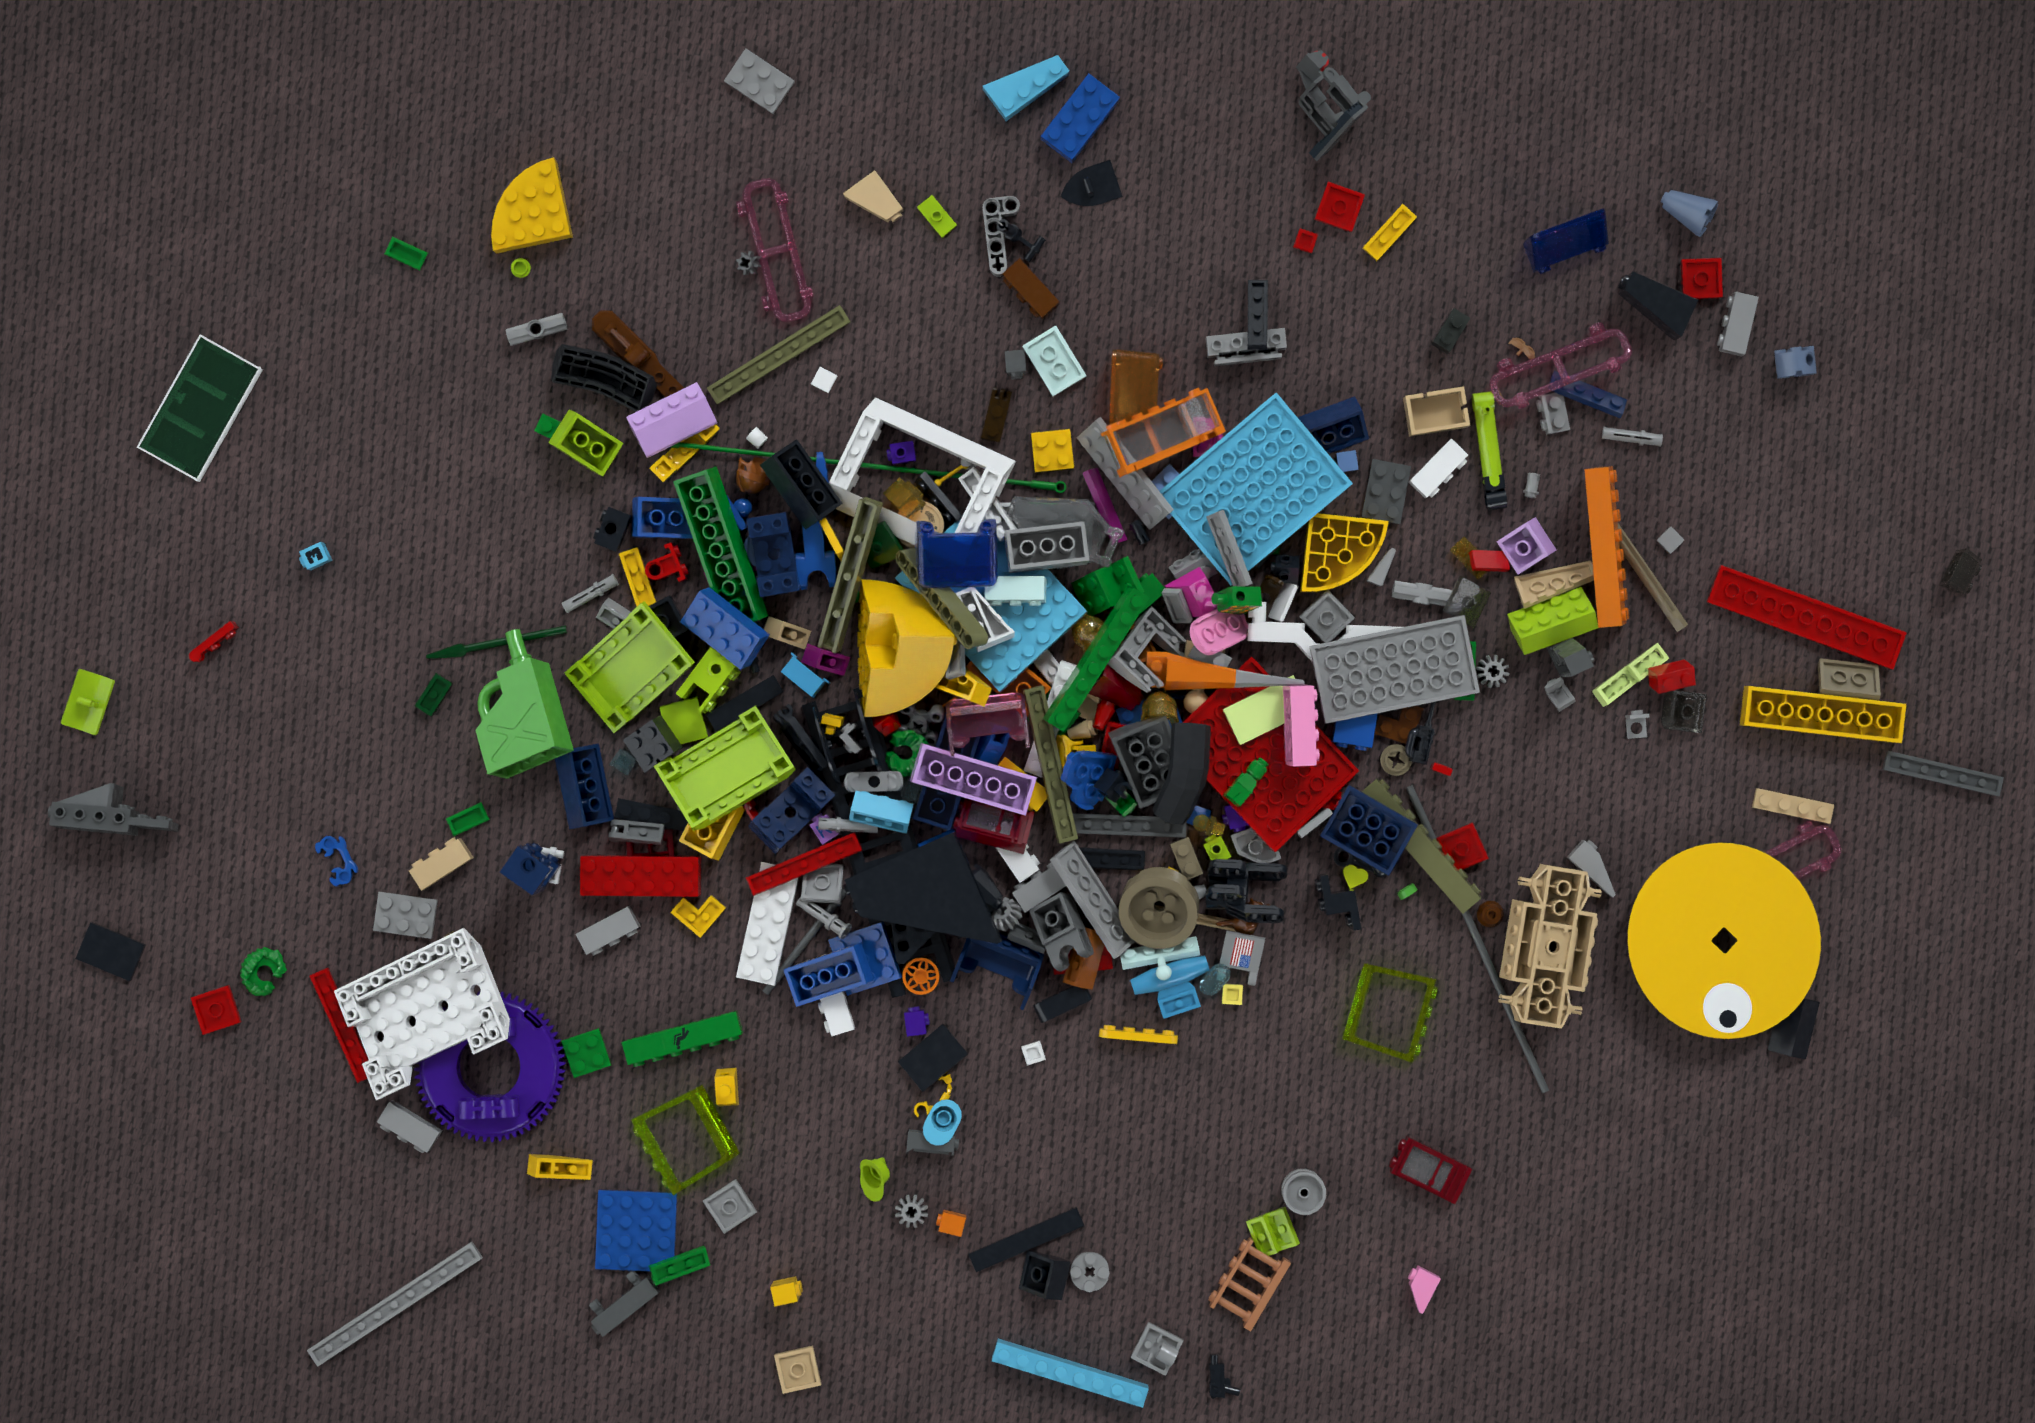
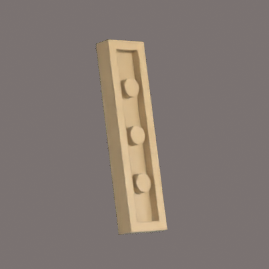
(1793, 805)

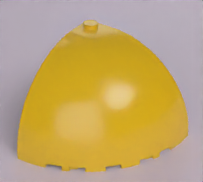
(900, 647)

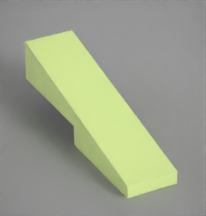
(1629, 675)

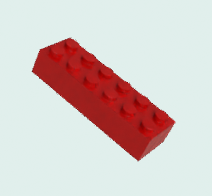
(640, 875)

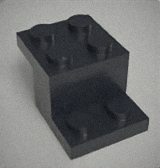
(1338, 902)

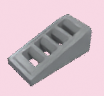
(1379, 574)

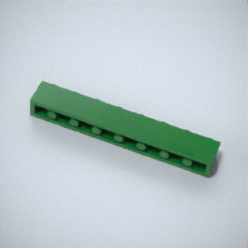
(1096, 658)

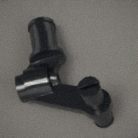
(1014, 233)

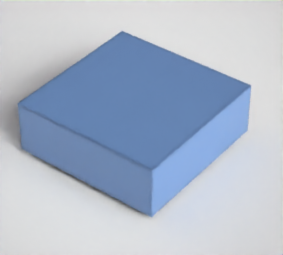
(1347, 461)

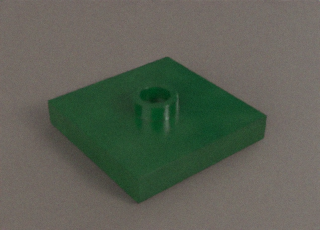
(883, 546)

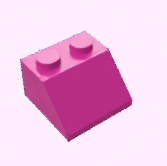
(1196, 592)

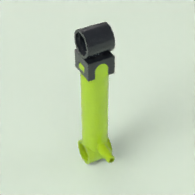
(1492, 479)

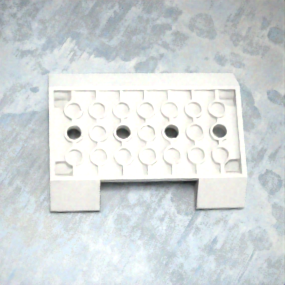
(417, 988)

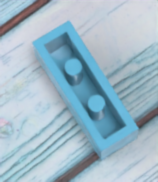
(881, 811)

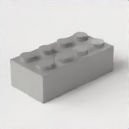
(1046, 547)

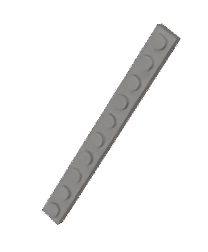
(394, 1303)

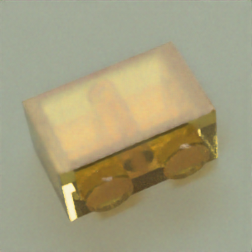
(905, 497)

